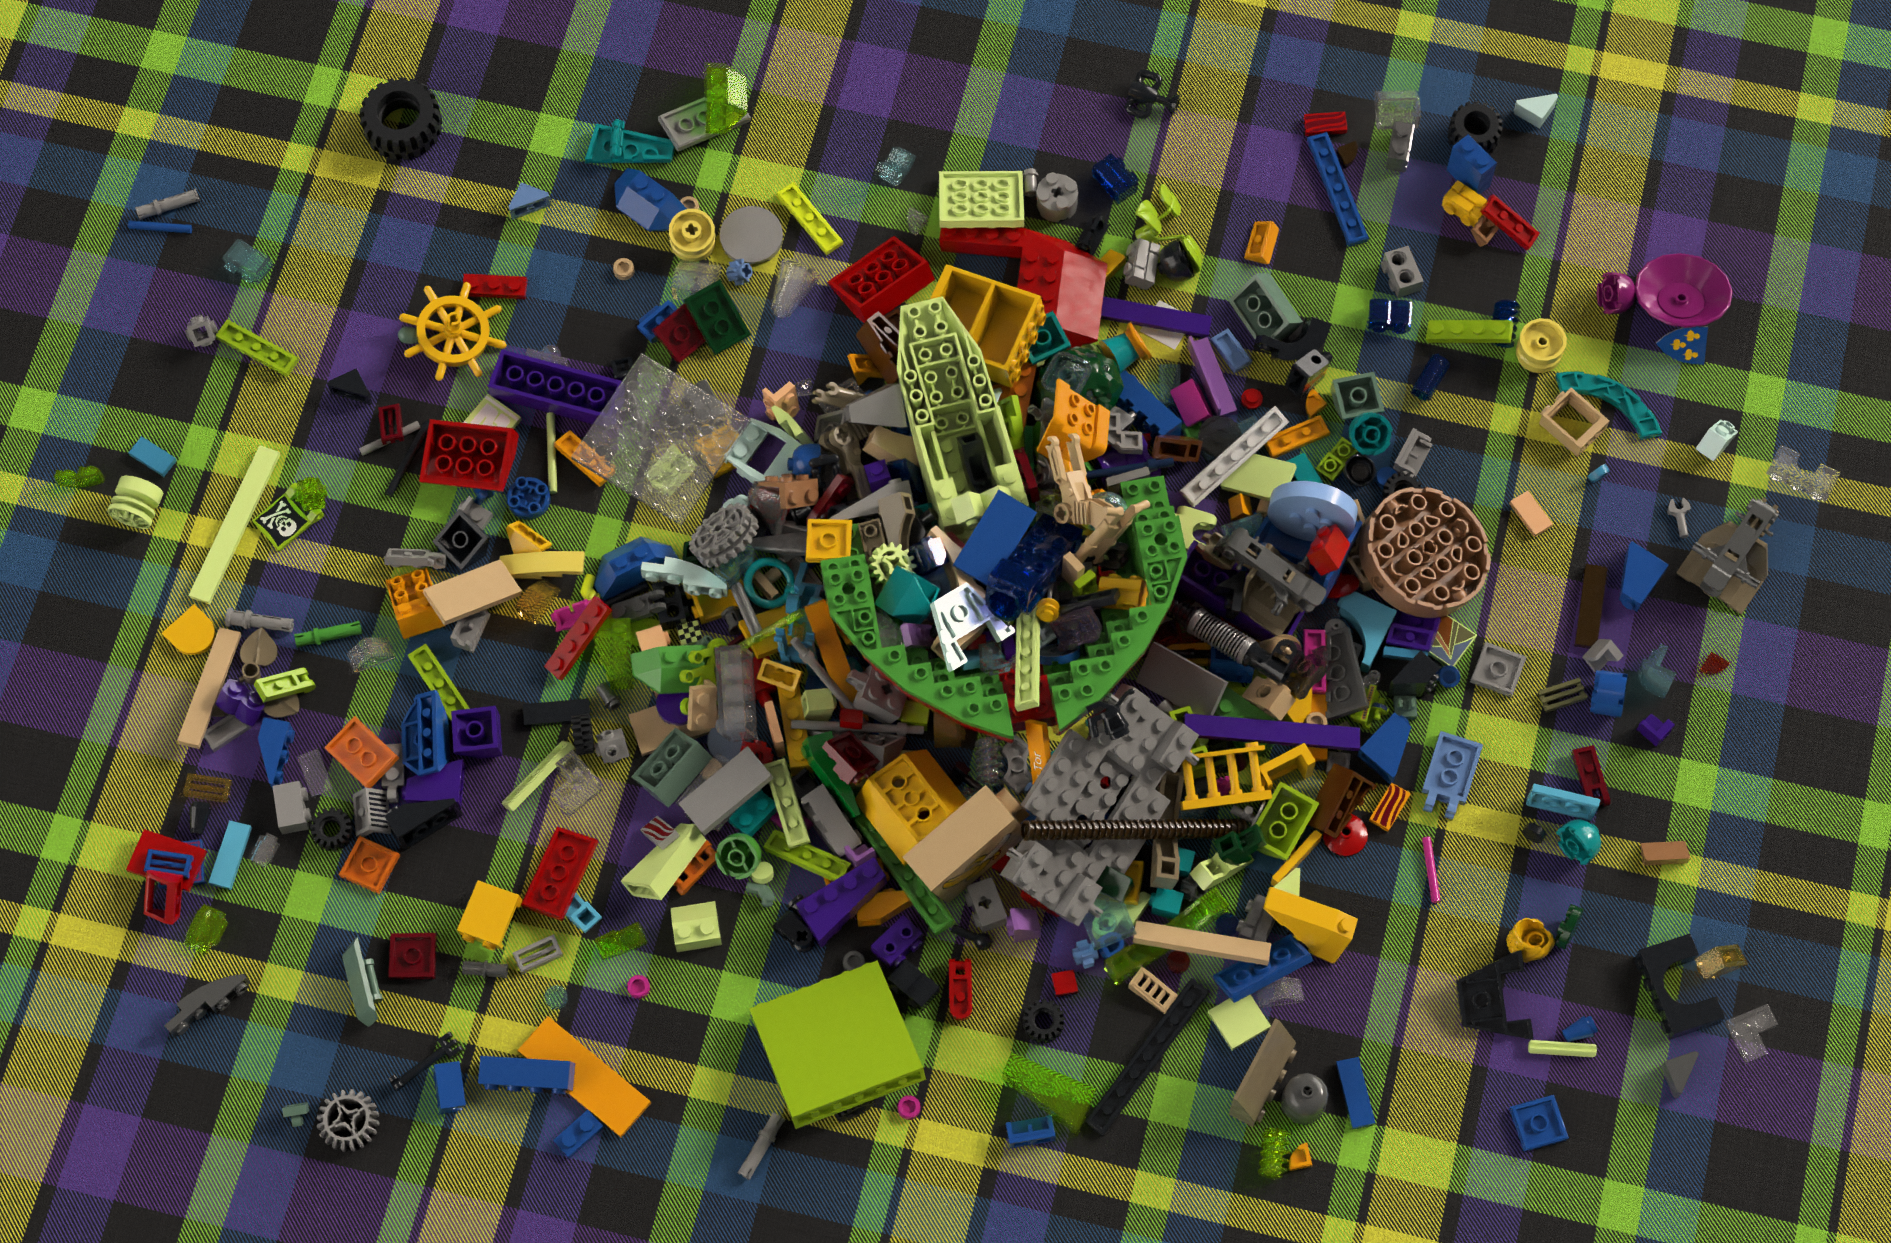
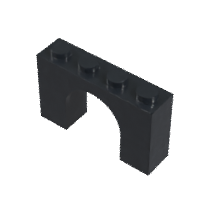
(1676, 1017)

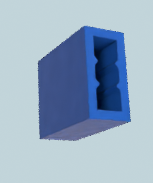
(1471, 164)

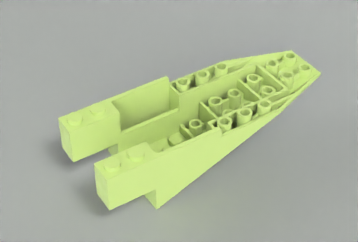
(947, 398)

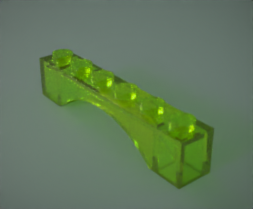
(1196, 917)

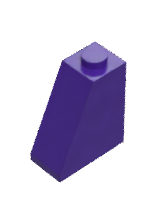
(877, 475)
(437, 786)

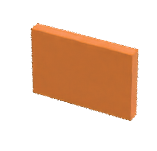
(361, 752)

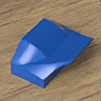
(653, 318)

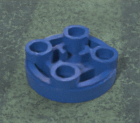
(528, 498)

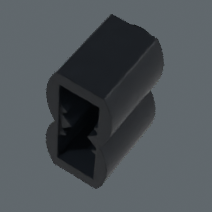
(912, 985)

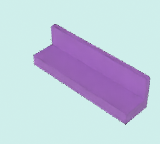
(1211, 377)

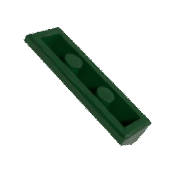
(1115, 883)

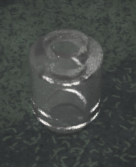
(264, 850)

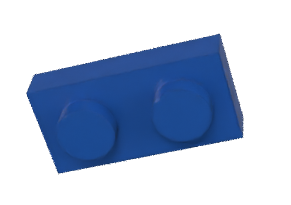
(578, 1134)

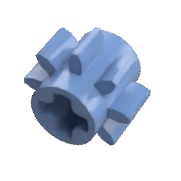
(739, 272)
(1084, 954)

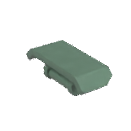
(362, 983)

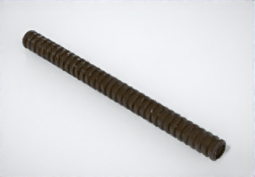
(1130, 829)

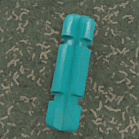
(616, 139)

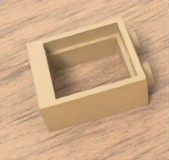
(1598, 420)

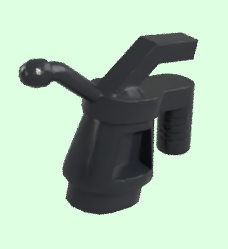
(1113, 720)

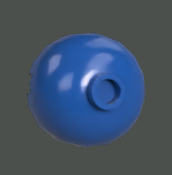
(800, 459)

